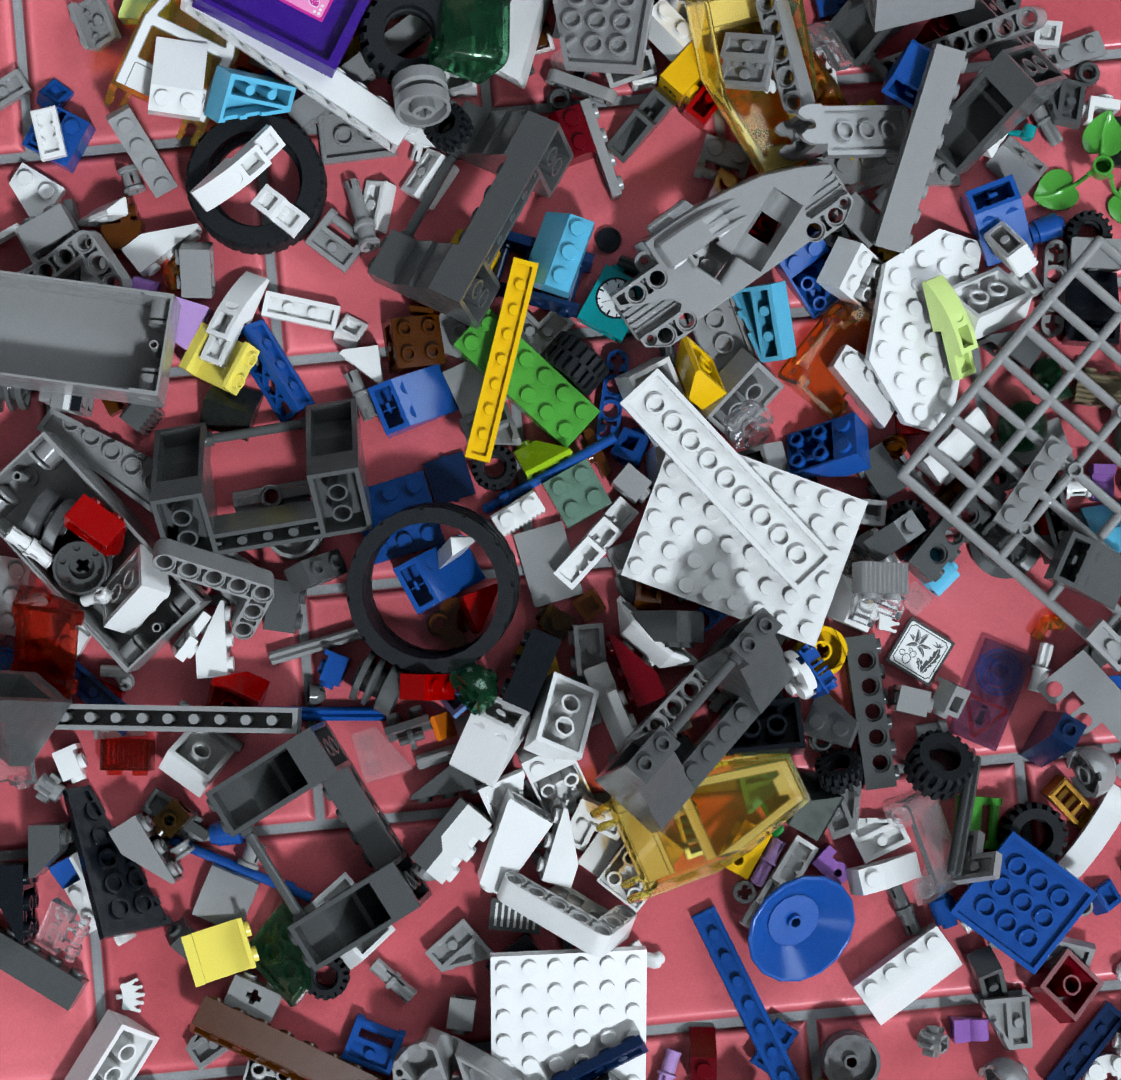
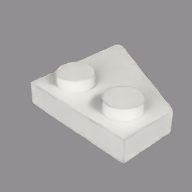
(35, 190)

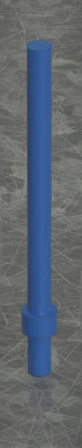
(507, 496)
(250, 873)

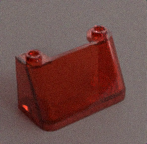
(47, 637)

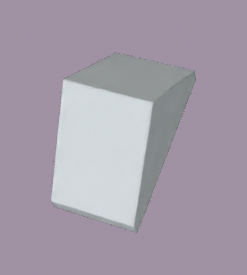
(366, 360)

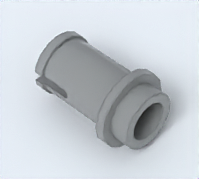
(937, 725)

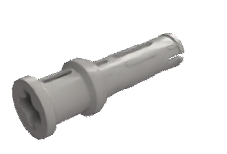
(363, 225)

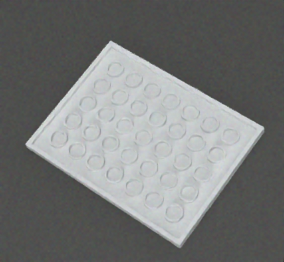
(702, 557)

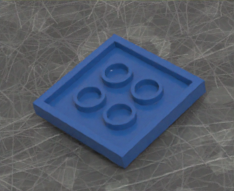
(394, 496)

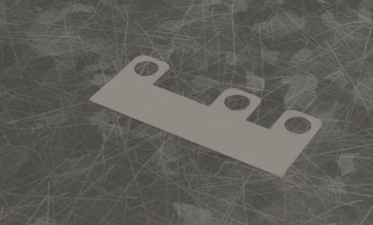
(1094, 688)

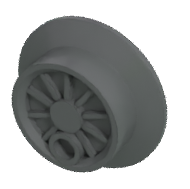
(1023, 556)

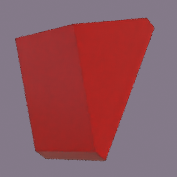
(477, 606)

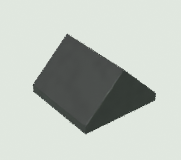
(230, 412)

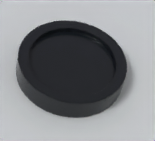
(608, 240)

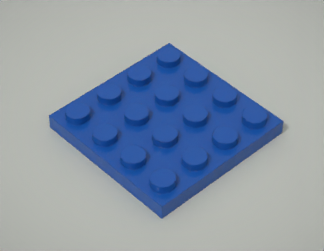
(1028, 906)

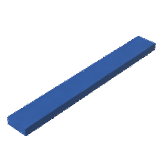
(744, 995)

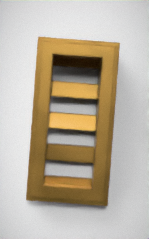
(1055, 792)

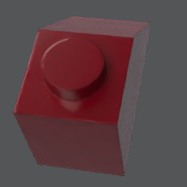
(702, 1053)

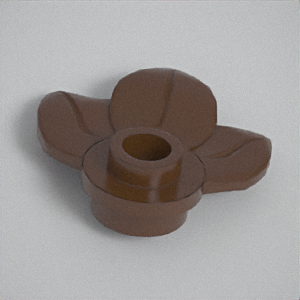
(454, 623)

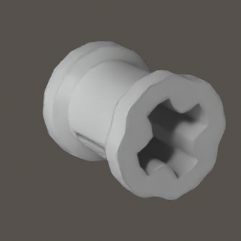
(127, 172)
(249, 858)

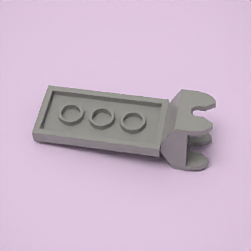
(844, 131)

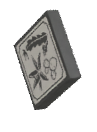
(919, 651)

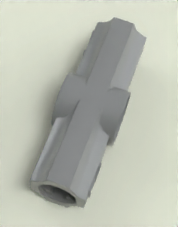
(256, 498)

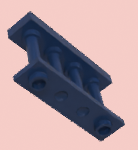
(523, 245)

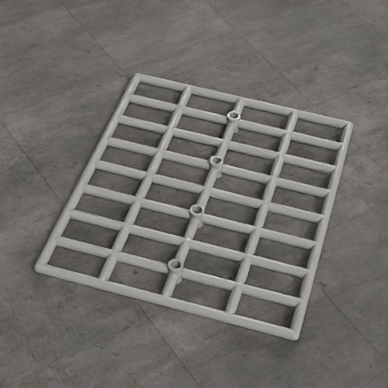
(1024, 428)

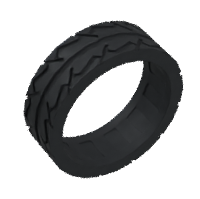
(382, 638)

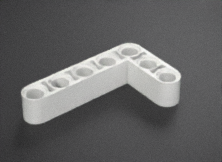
(563, 918)

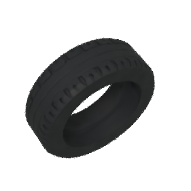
(225, 138)

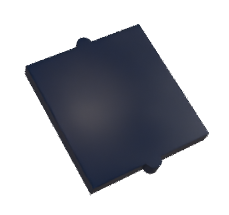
(449, 478)

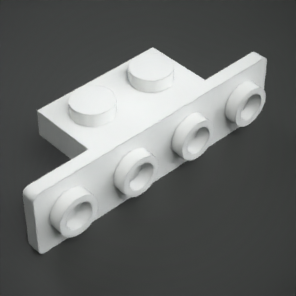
(611, 703)
(80, 899)

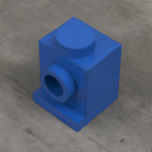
(627, 439)
(333, 669)

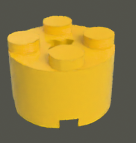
(835, 648)

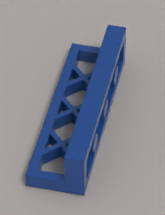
(279, 370)

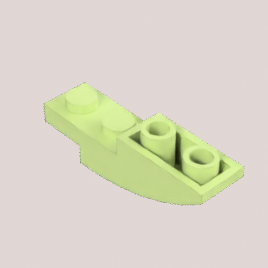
(951, 318)

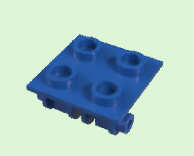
(825, 680)

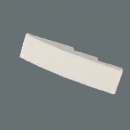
(595, 542)
(790, 866)

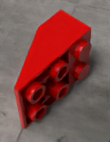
(96, 525)

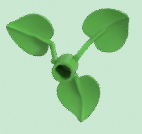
(1057, 188)

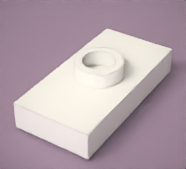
(48, 133)

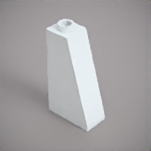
(525, 30)
(513, 839)

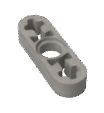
(581, 87)

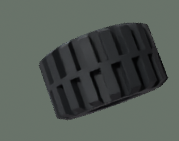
(576, 362)
(927, 776)
(1053, 824)

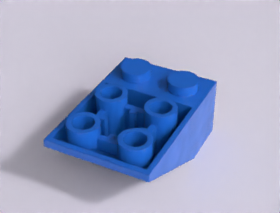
(990, 205)
(801, 273)
(412, 400)
(829, 448)
(429, 585)

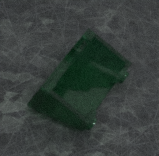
(472, 38)

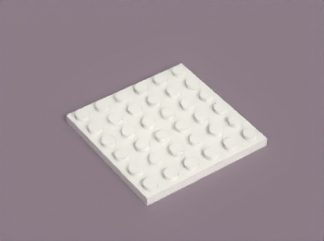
(566, 1008)

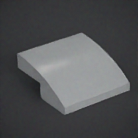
(747, 61)
(465, 386)
(225, 896)

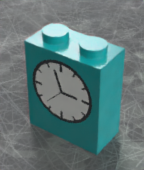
(600, 311)

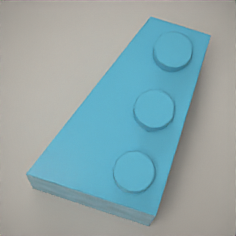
(247, 94)
(768, 320)

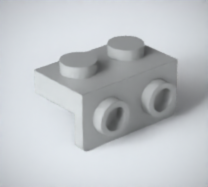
(94, 24)
(588, 645)

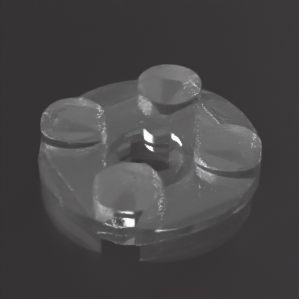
(736, 424)

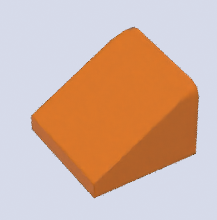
(443, 726)

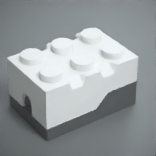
(451, 842)

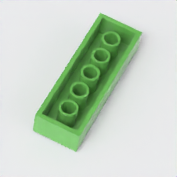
(534, 385)

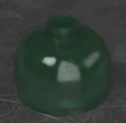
(1047, 373)
(1023, 410)
(476, 687)

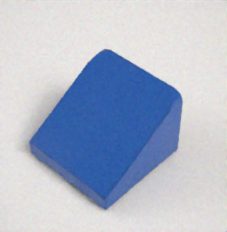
(55, 93)
(64, 873)
(1107, 897)

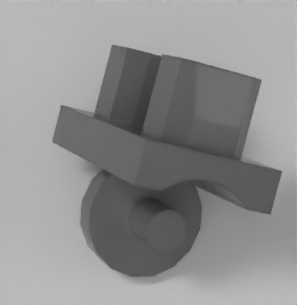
(410, 730)

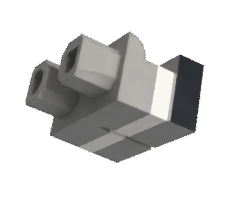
(68, 404)

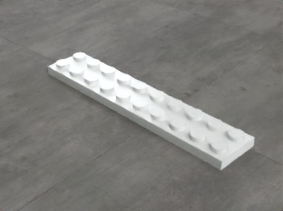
(727, 480)

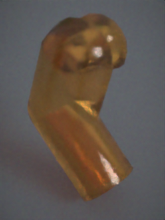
(170, 276)
(1047, 623)

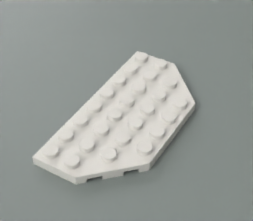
(901, 340)

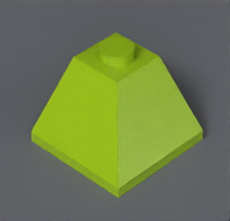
(538, 456)

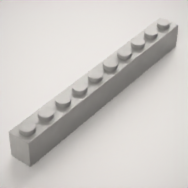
(182, 718)

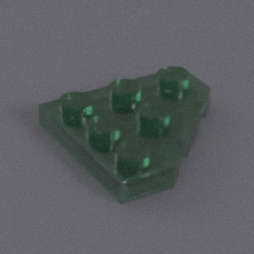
(280, 959)

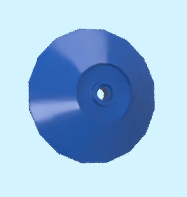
(801, 928)

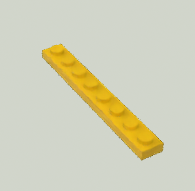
(501, 360)

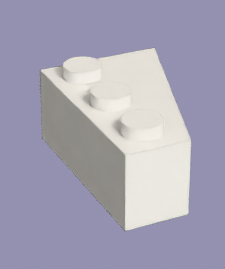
(862, 385)

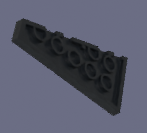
(114, 883)

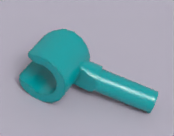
(1027, 133)

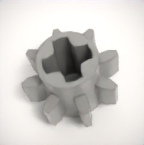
(49, 788)
(933, 1041)

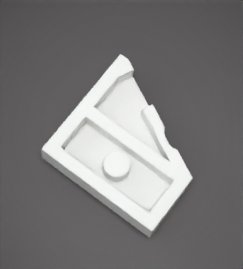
(493, 796)
(877, 838)

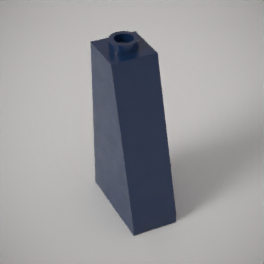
(1052, 737)

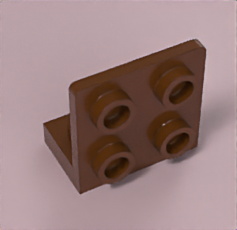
(413, 342)

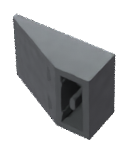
(1086, 569)

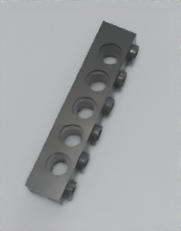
(919, 559)
(859, 700)

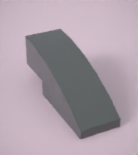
(641, 124)

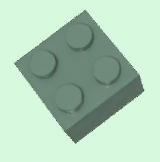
(577, 494)

